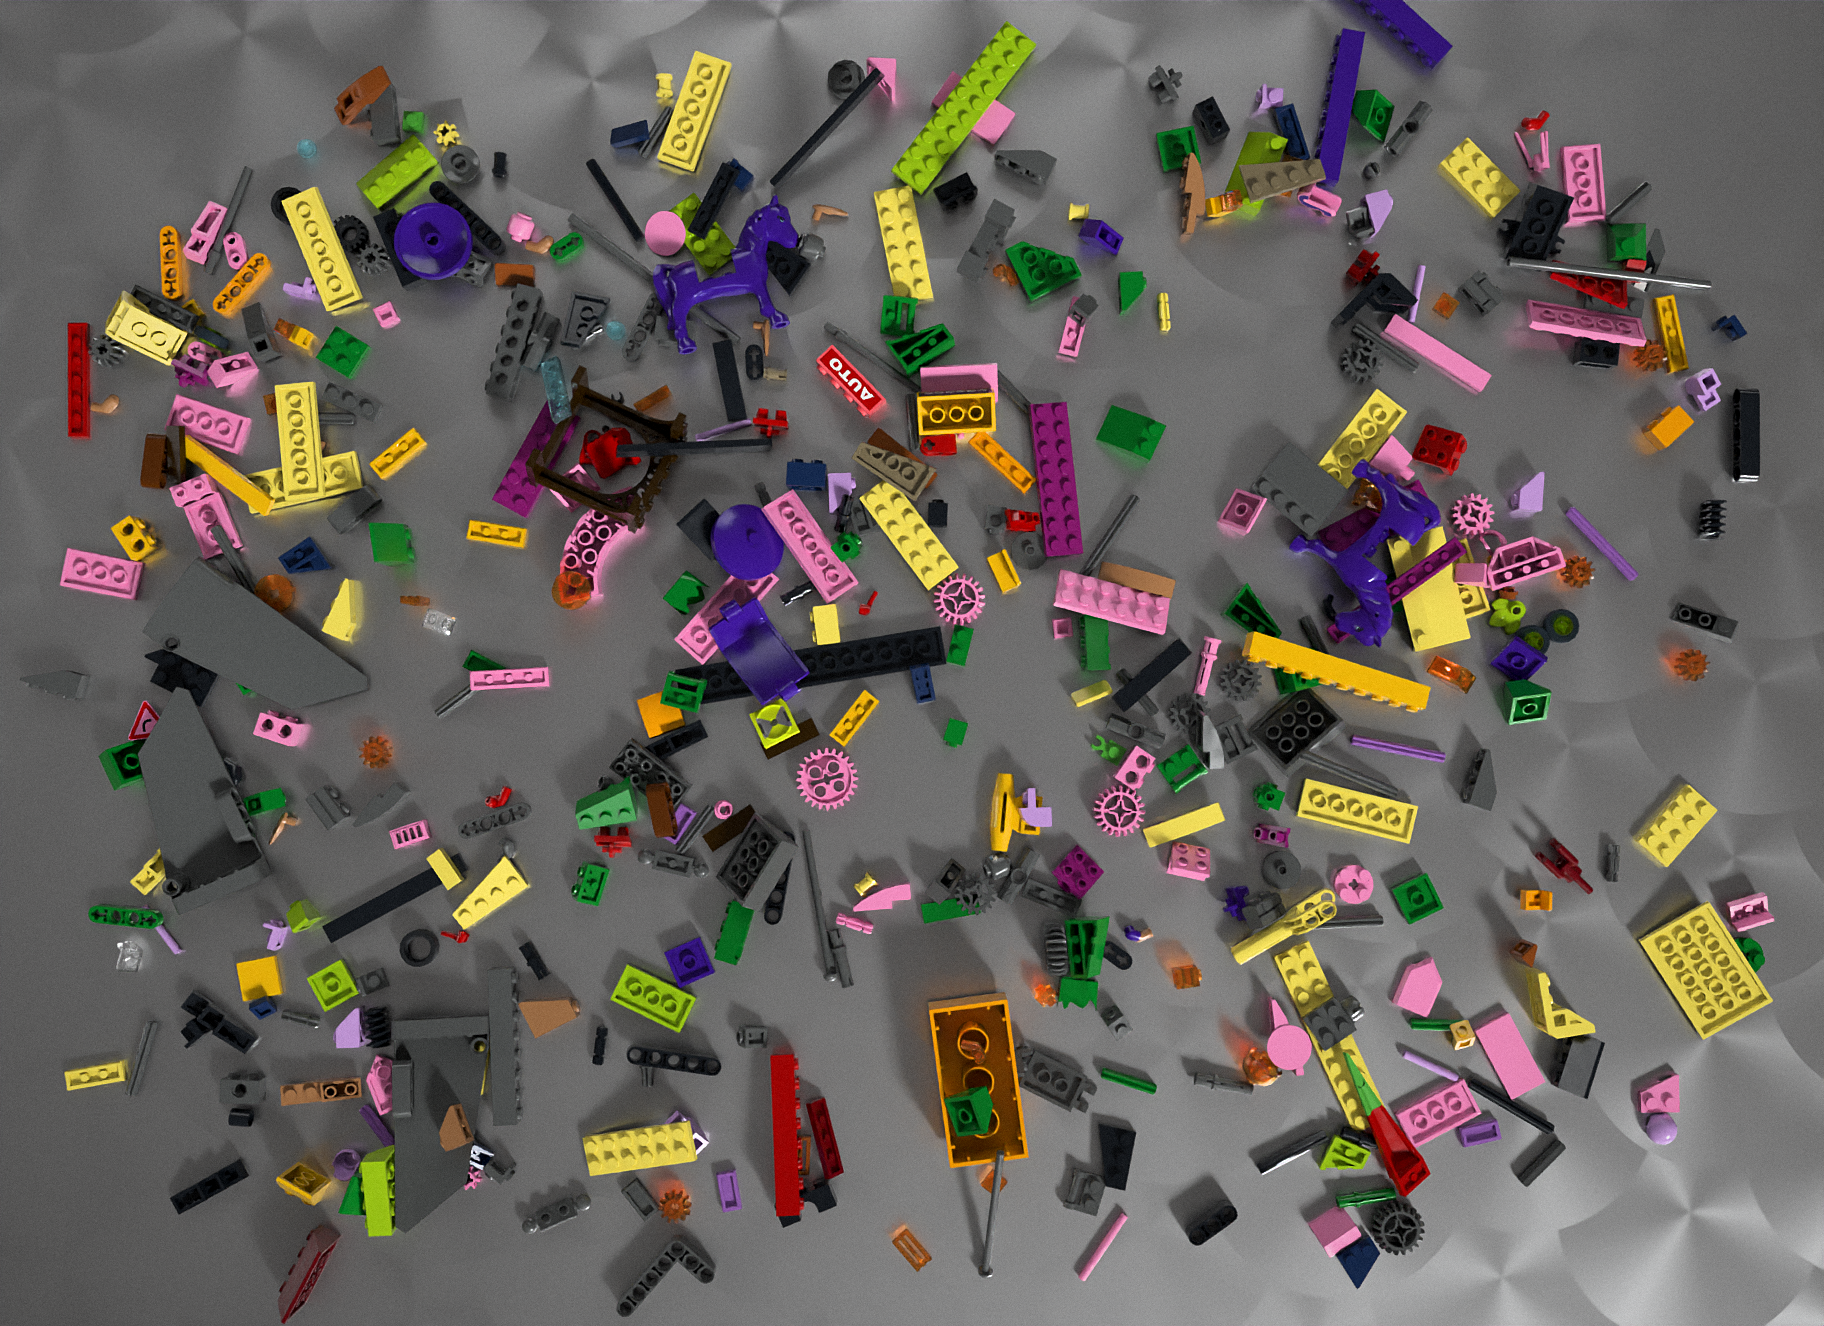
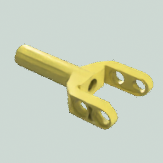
(1291, 924)

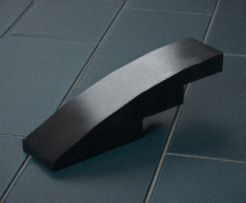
(729, 380)
(678, 740)
(219, 1021)
(209, 1186)

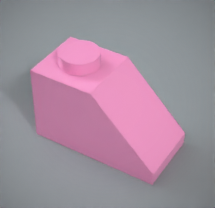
(231, 369)

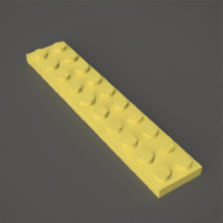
(1308, 991)

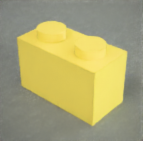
(826, 625)

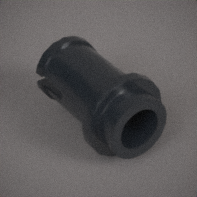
(499, 165)

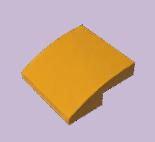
(658, 717)

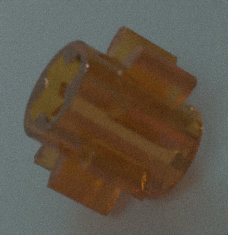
(1045, 995)

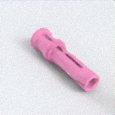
(1208, 655)

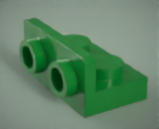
(589, 883)

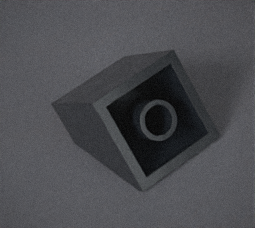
(698, 527)

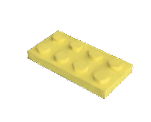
(1479, 178)
(1676, 825)

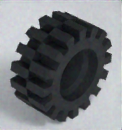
(361, 235)

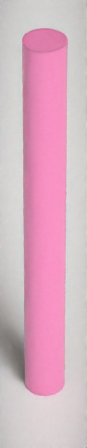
(1103, 1246)

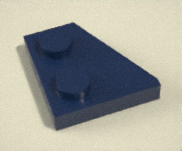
(304, 558)
(1359, 1259)

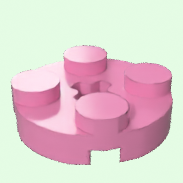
(1361, 892)

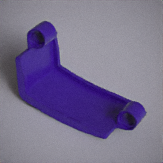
(757, 651)

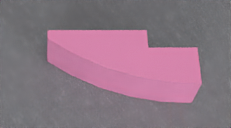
(205, 232)
(883, 898)

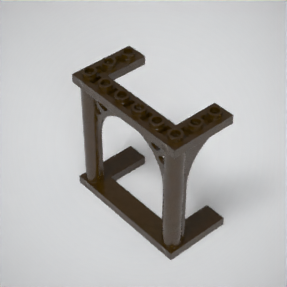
(664, 431)

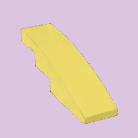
(1184, 824)
(150, 875)

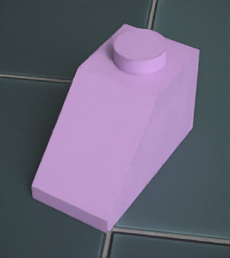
(1378, 207)
(839, 485)
(1529, 495)
(351, 1031)

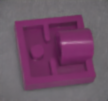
(1077, 872)

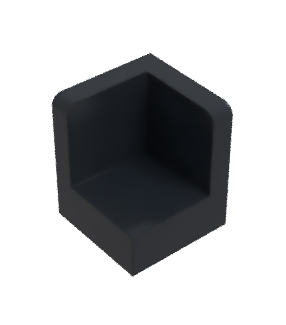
(194, 1032)

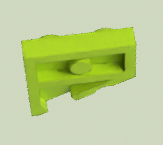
(1344, 1154)

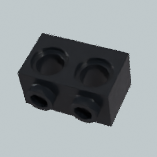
(1596, 357)

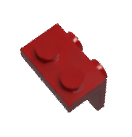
(1440, 448)
(603, 452)

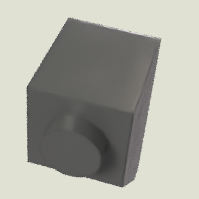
(1083, 309)
(945, 881)

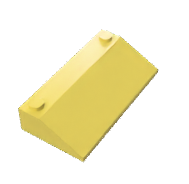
(1435, 607)

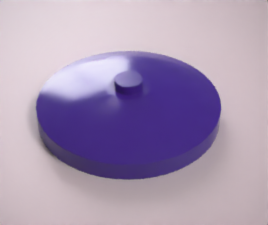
(433, 241)
(746, 543)

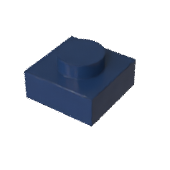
(262, 1007)

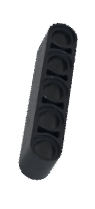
(474, 223)
(1746, 435)
(1151, 675)
(781, 887)
(665, 1054)

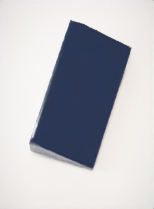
(629, 134)

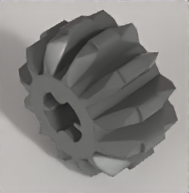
(368, 254)
(102, 357)

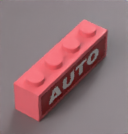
(851, 381)

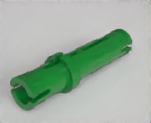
(1357, 1199)

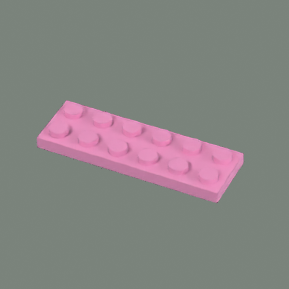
(1585, 323)
(809, 546)
(1111, 601)
(696, 637)

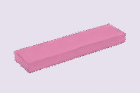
(509, 678)

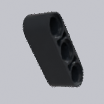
(1208, 1232)

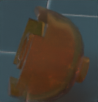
(1260, 1068)

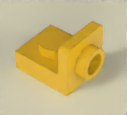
(1462, 1035)

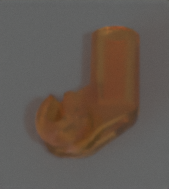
(1007, 272)
(976, 1050)

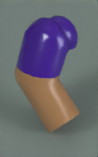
(1137, 936)

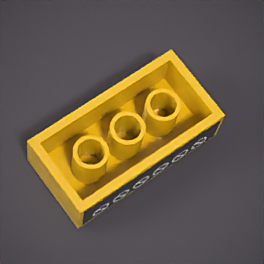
(956, 411)

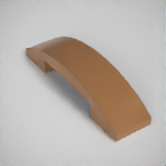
(1137, 579)

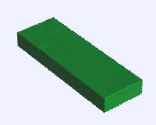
(946, 910)

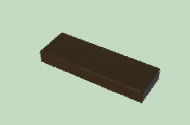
(176, 454)
(807, 732)
(729, 828)

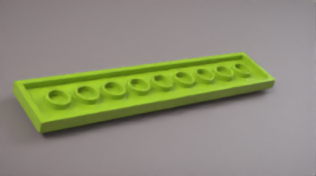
(963, 108)

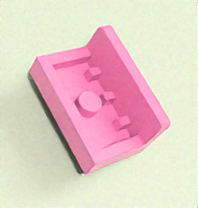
(1748, 912)

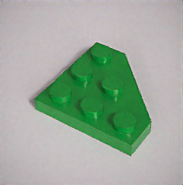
(1041, 269)

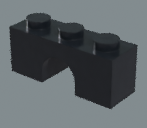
(819, 1194)

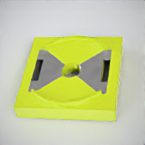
(778, 733)

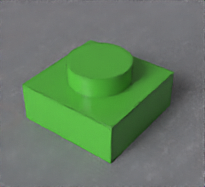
(413, 121)

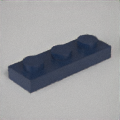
(1291, 130)

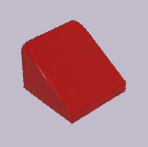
(1634, 265)

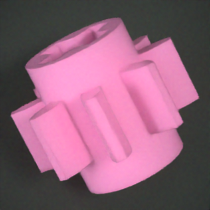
(474, 1175)

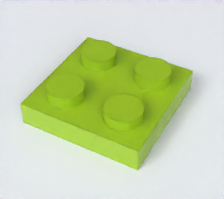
(333, 985)

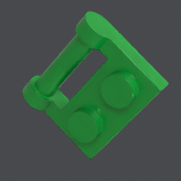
(892, 315)
(682, 698)
(1179, 762)

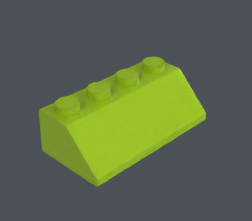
(1257, 149)
(397, 173)
(379, 1191)

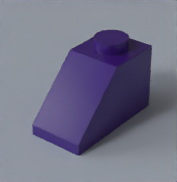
(1100, 236)

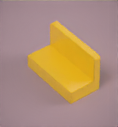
(1003, 571)

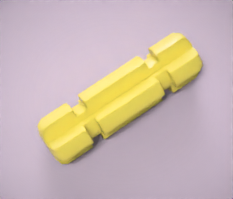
(1163, 311)

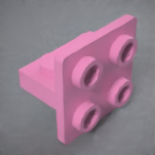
(1189, 861)

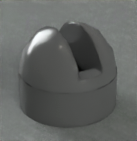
(1369, 172)
(604, 782)

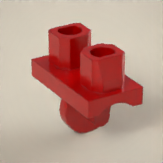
(1368, 260)
(779, 423)
(1021, 520)
(614, 843)

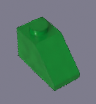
(1130, 289)
(265, 801)

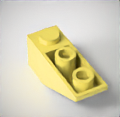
(342, 616)

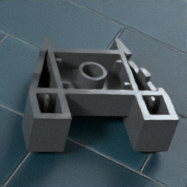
(993, 231)

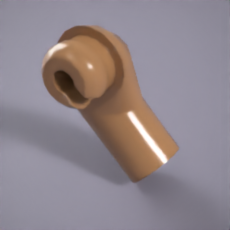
(540, 247)
(107, 406)

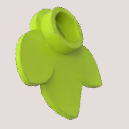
(1504, 615)

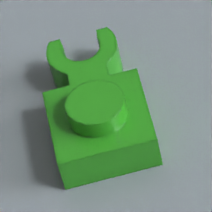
(1111, 751)

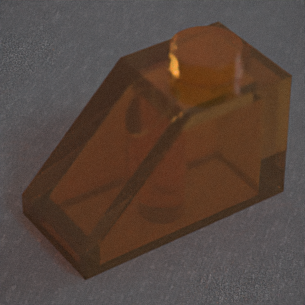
(1451, 674)

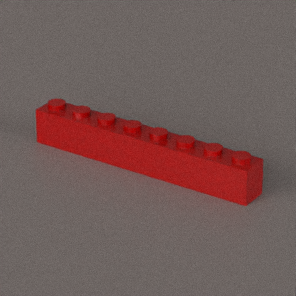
(785, 1135)

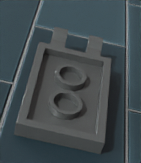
(1056, 1082)

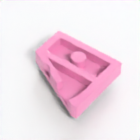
(1660, 1097)

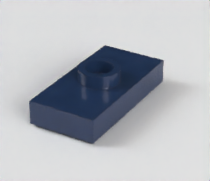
(922, 683)

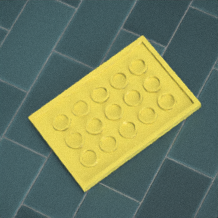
(1705, 970)

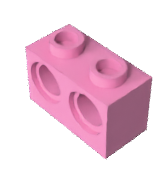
(194, 490)
(277, 732)
(1130, 764)

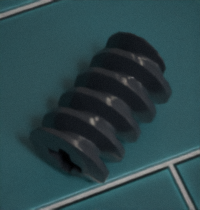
(1712, 519)
(377, 1031)

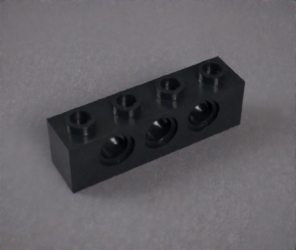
(386, 223)

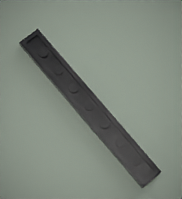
(827, 128)
(695, 447)
(387, 902)

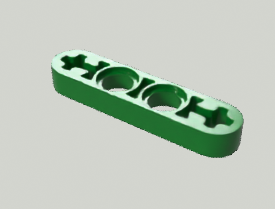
(125, 919)

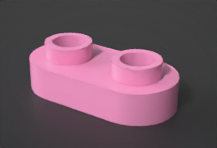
(235, 250)

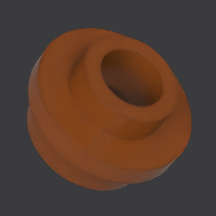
(1508, 592)

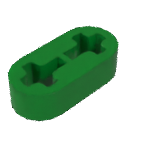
(564, 243)

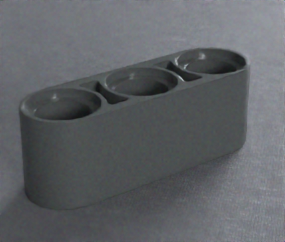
(354, 509)

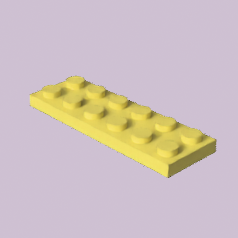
(694, 111)
(903, 243)
(322, 249)
(1362, 437)
(300, 441)
(341, 476)
(909, 534)
(1356, 810)
(640, 1148)

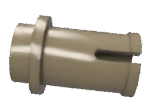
(775, 373)

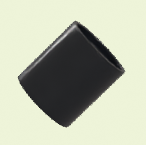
(241, 1117)

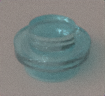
(307, 148)
(615, 330)

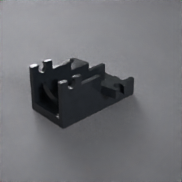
(1537, 224)

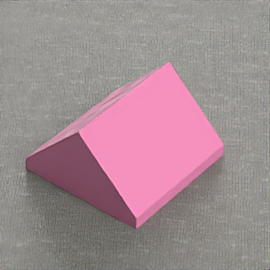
(888, 68)
(580, 475)
(1242, 511)
(1335, 1230)

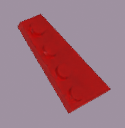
(1605, 289)

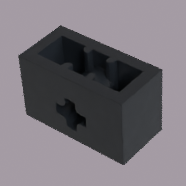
(1211, 120)

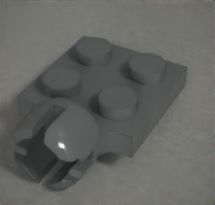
(1333, 1020)

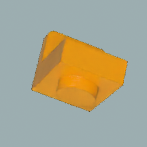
(1536, 900)

